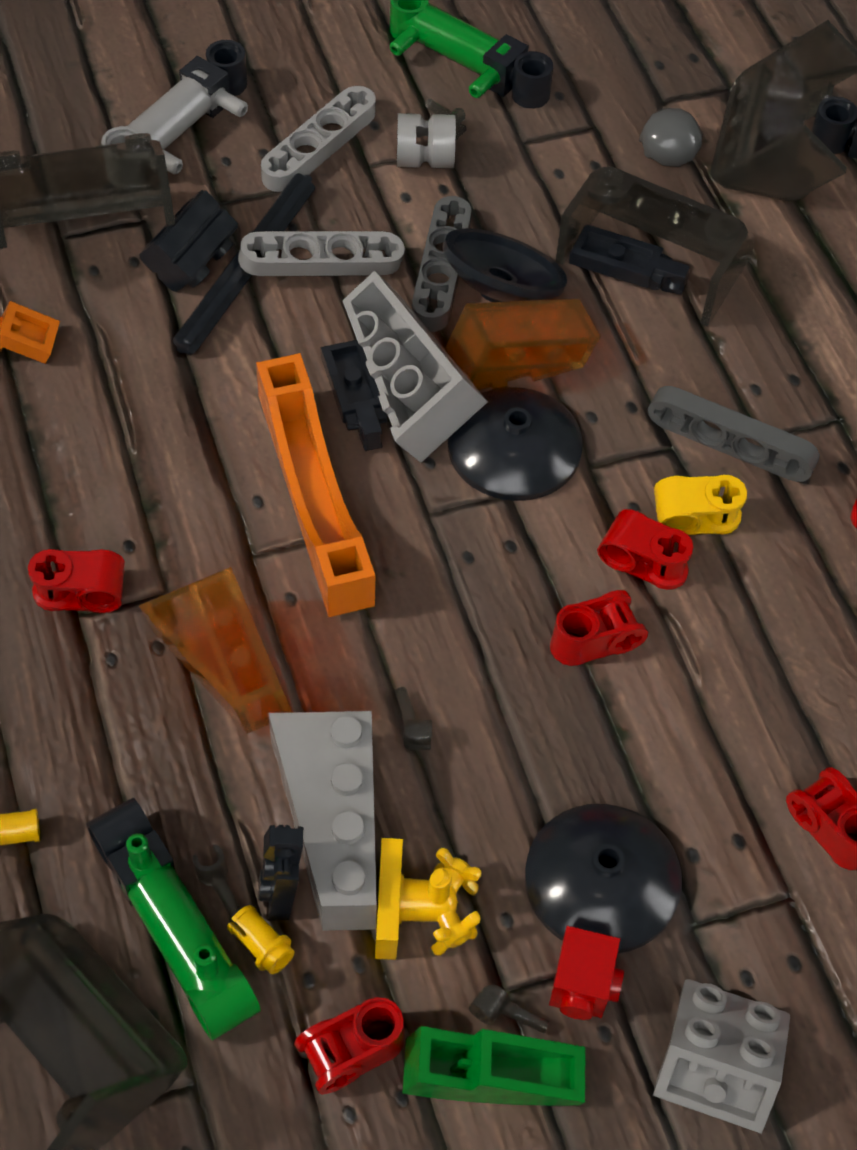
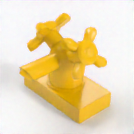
(423, 900)

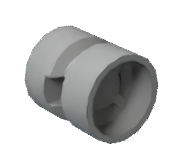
(440, 142)

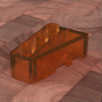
(521, 340)
(221, 646)

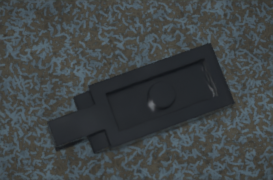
(628, 260)
(355, 391)
(280, 870)

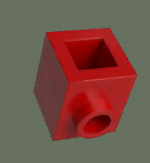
(586, 974)

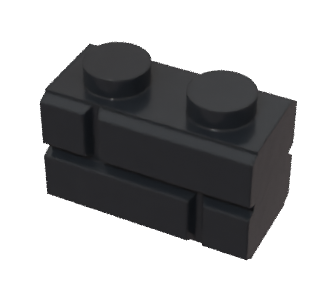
(184, 249)

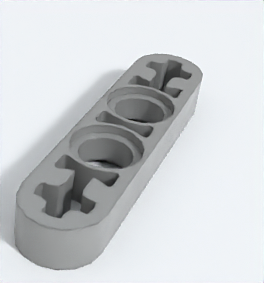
(311, 133)
(320, 246)

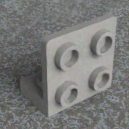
(724, 1056)

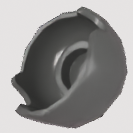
(671, 137)

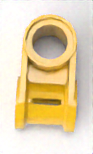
(695, 503)

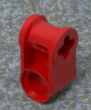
(644, 546)
(81, 580)
(604, 627)
(829, 814)
(349, 1045)

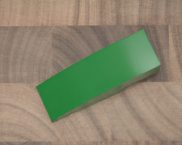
(493, 1068)

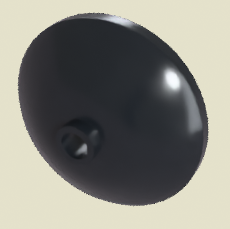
(503, 266)
(517, 459)
(576, 891)

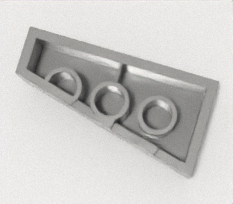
(414, 374)
(331, 794)

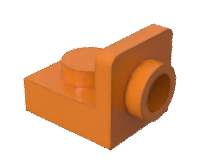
(27, 332)

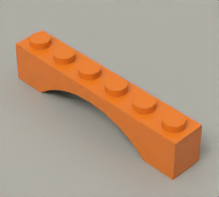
(328, 531)

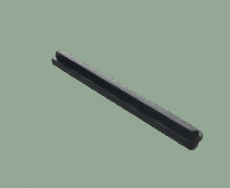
(233, 277)

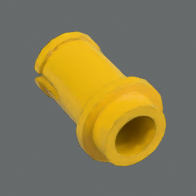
(19, 827)
(265, 944)

